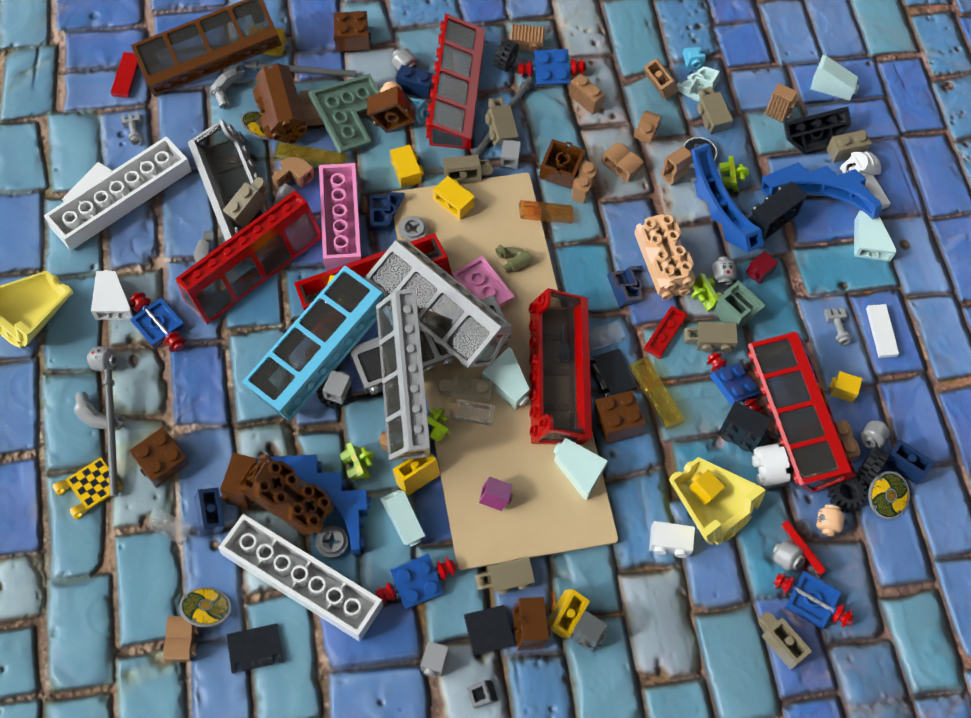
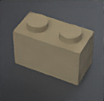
(843, 145)

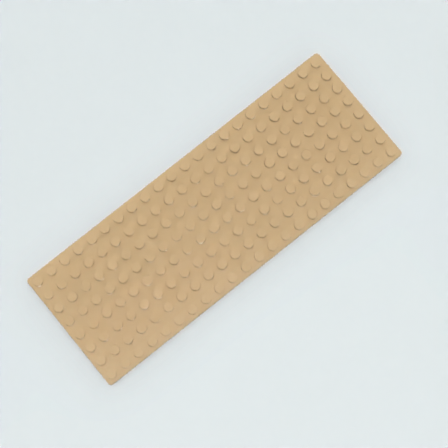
(545, 507)

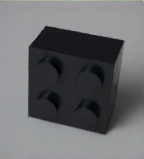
(744, 427)

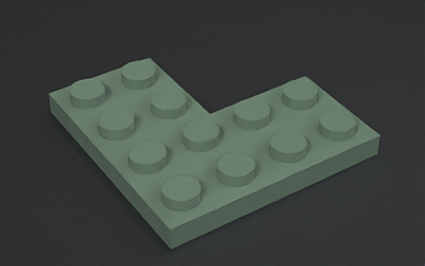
(339, 108)

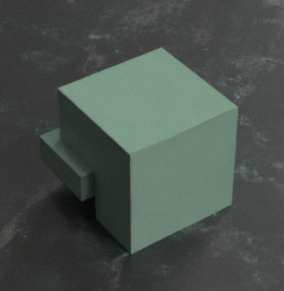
(738, 305)

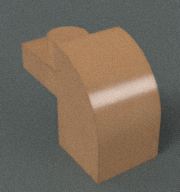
(648, 126)
(294, 170)

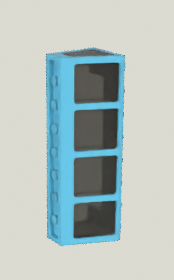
(315, 343)

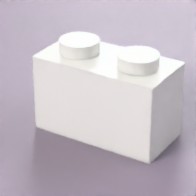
(671, 539)

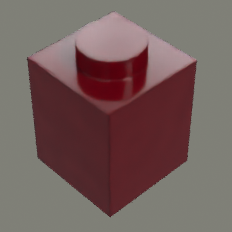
(761, 267)

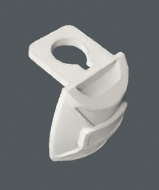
(865, 162)

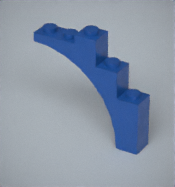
(823, 181)
(722, 209)
(348, 504)

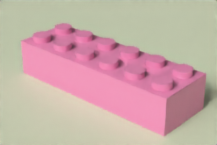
(339, 215)

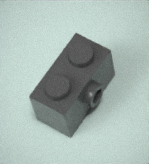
(589, 632)

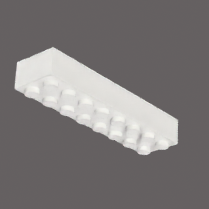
(118, 193)
(301, 577)

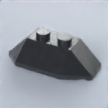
(816, 130)

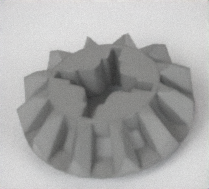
(414, 222)
(325, 535)

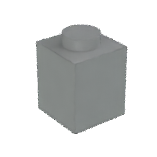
(510, 154)
(337, 386)
(434, 659)

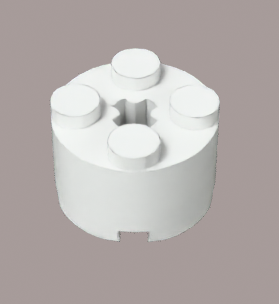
(771, 464)

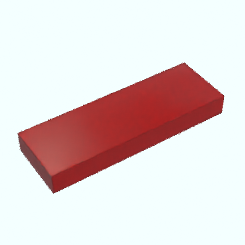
(125, 75)
(665, 332)
(809, 555)

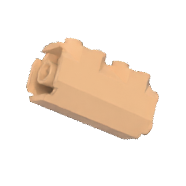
(665, 256)

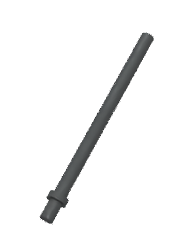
(302, 69)
(524, 87)
(108, 383)

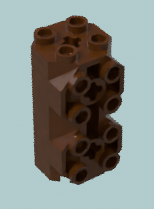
(280, 101)
(286, 495)

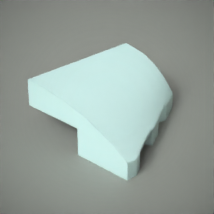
(702, 79)

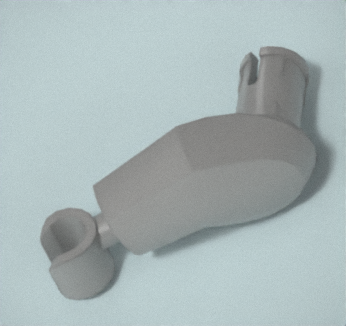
(222, 83)
(203, 246)
(90, 416)

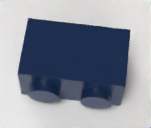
(415, 81)
(909, 462)
(209, 511)

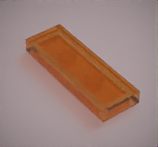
(546, 211)

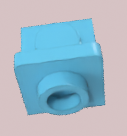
(694, 57)
(421, 110)

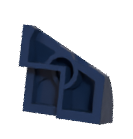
(383, 208)
(626, 285)

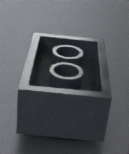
(778, 209)

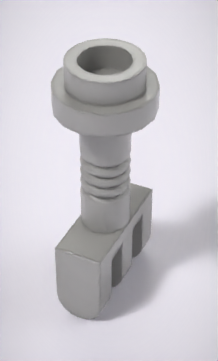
(134, 137)
(843, 337)

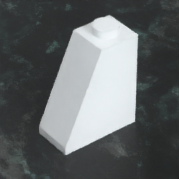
(109, 298)

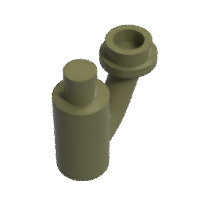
(522, 259)

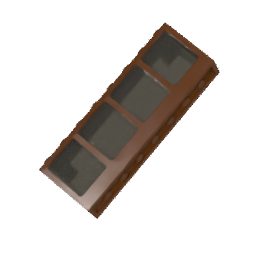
(206, 45)

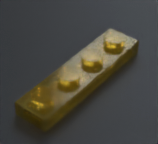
(311, 155)
(656, 393)

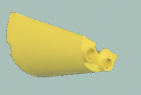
(29, 305)
(727, 511)

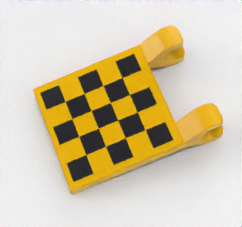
(89, 485)

